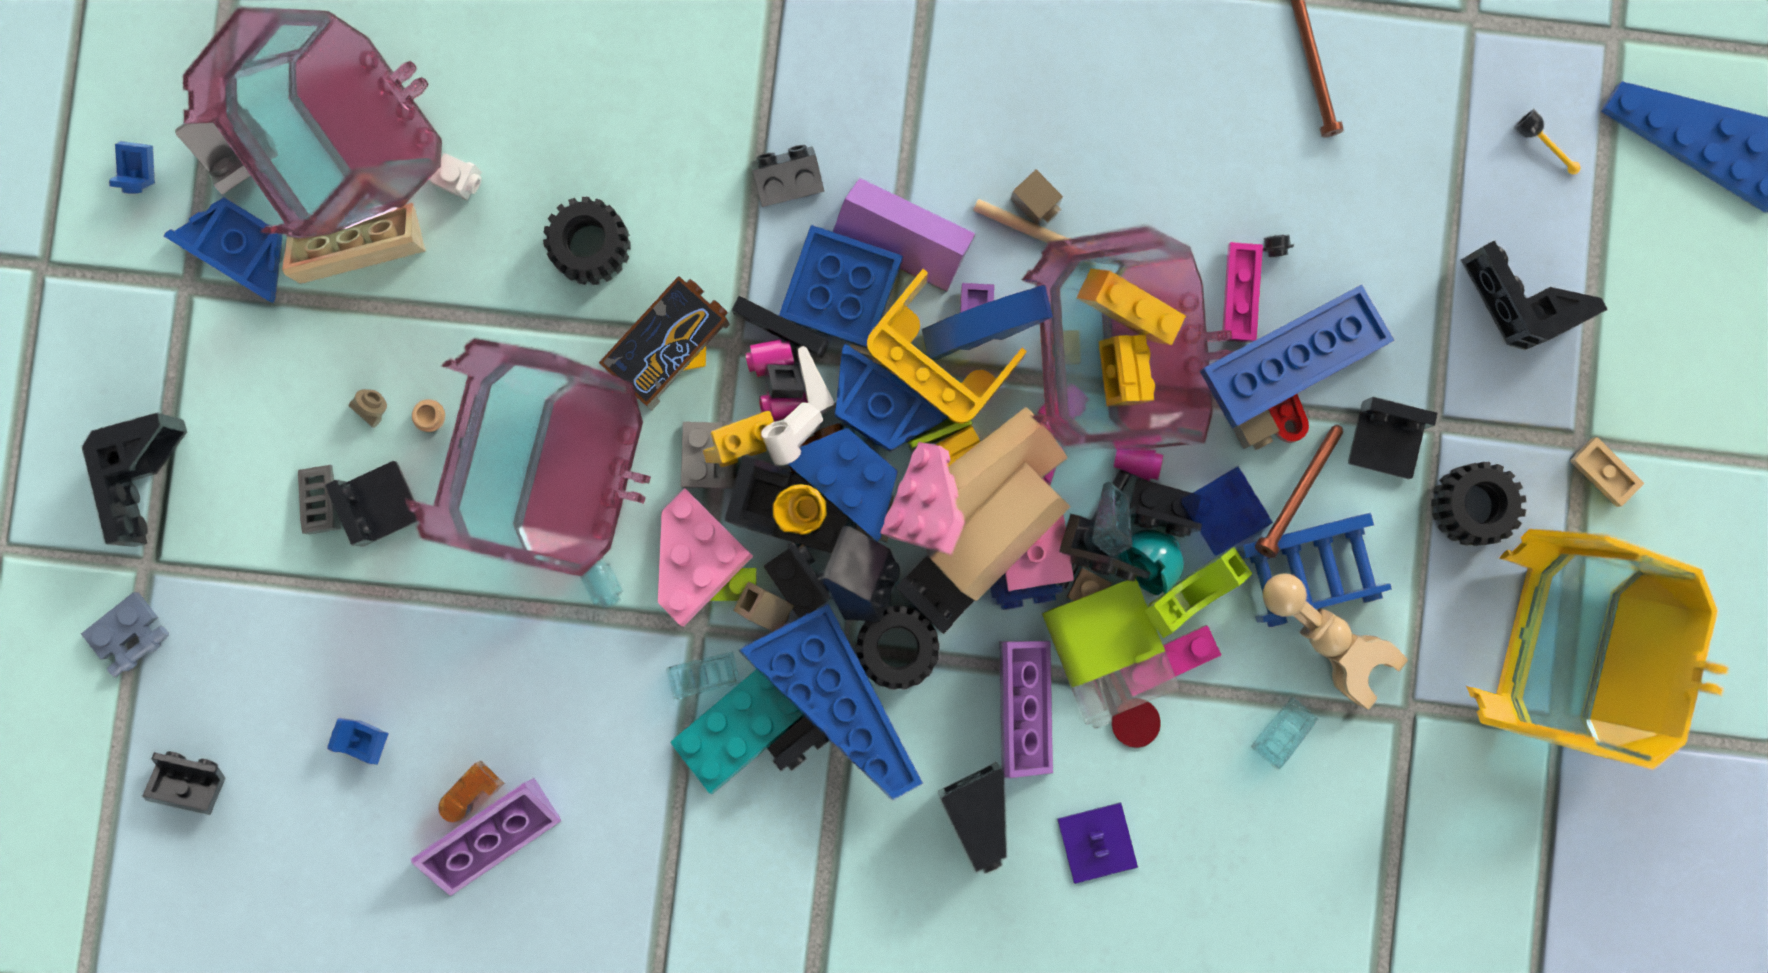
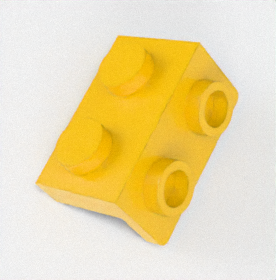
(738, 440)

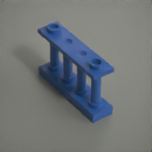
(1322, 538)

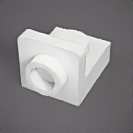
(457, 177)

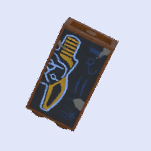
(665, 340)

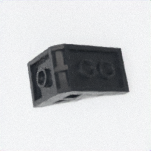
(1521, 319)
(111, 467)
(753, 505)

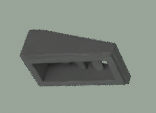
(307, 513)

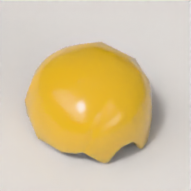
(799, 509)

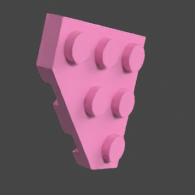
(925, 503)
(695, 557)

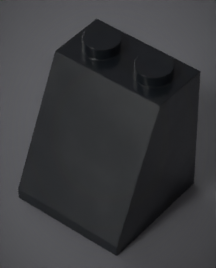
(979, 815)

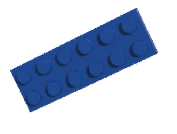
(1296, 356)

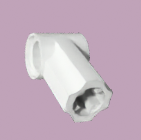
(786, 436)

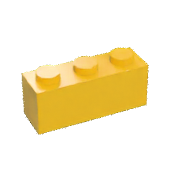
(1131, 306)

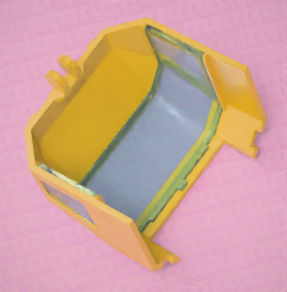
(1604, 648)

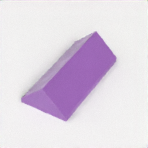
(904, 229)
(1026, 708)
(488, 838)

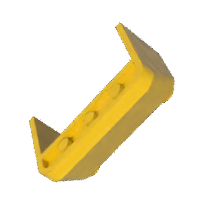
(892, 348)

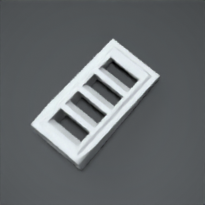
(815, 388)

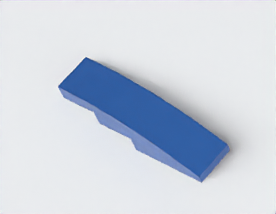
(987, 322)

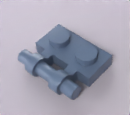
(118, 627)

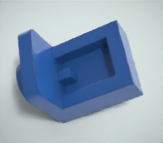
(133, 167)
(358, 740)

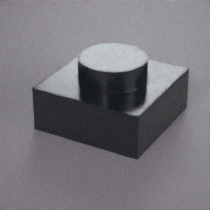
(784, 381)

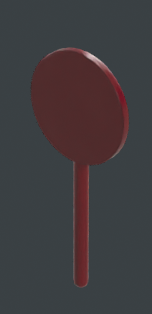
(1137, 725)

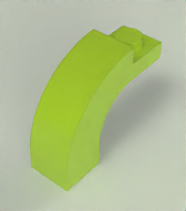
(1197, 591)

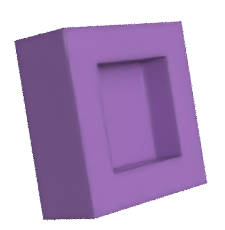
(975, 294)

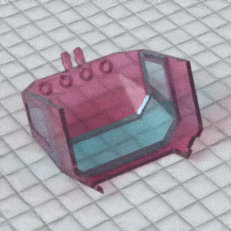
(314, 117)
(1071, 348)
(535, 459)

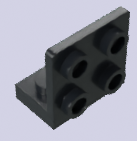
(1389, 437)
(372, 504)
(1162, 506)
(1079, 545)
(798, 580)
(934, 594)

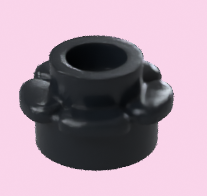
(1277, 245)

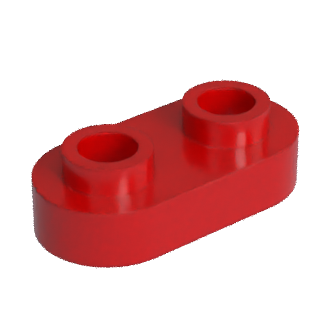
(1291, 411)

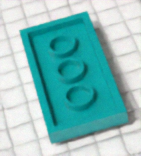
(735, 731)

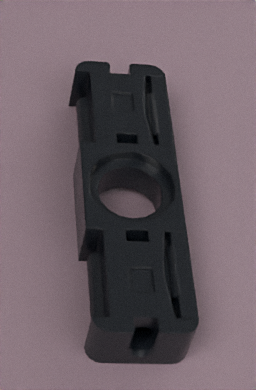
(780, 326)

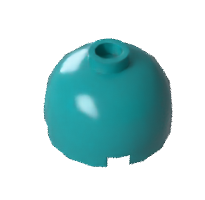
(1158, 555)

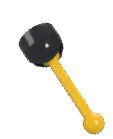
(1532, 126)

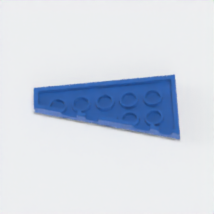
(1708, 137)

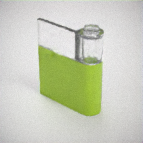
(1110, 652)

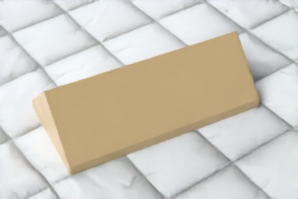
(356, 247)
(999, 456)
(1001, 531)

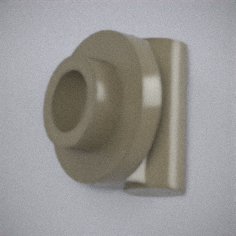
(369, 406)

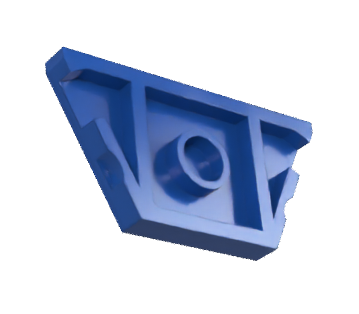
(234, 245)
(880, 403)
(849, 477)

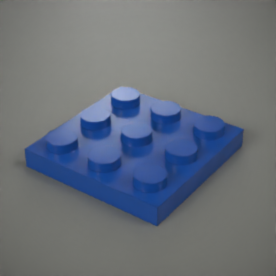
(840, 286)

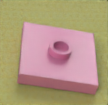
(1042, 562)

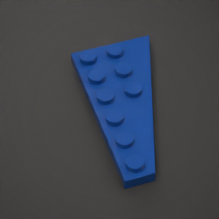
(827, 684)

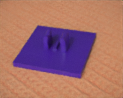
(1097, 842)

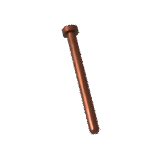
(1331, 126)
(1268, 545)

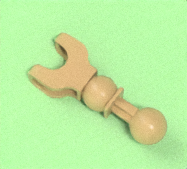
(1331, 637)

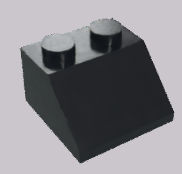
(860, 576)

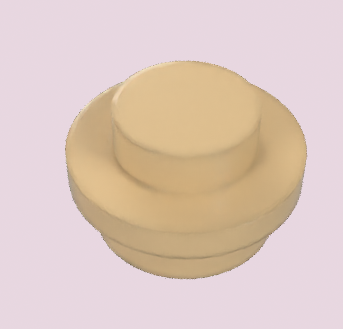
(428, 415)

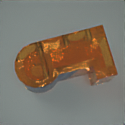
(461, 797)

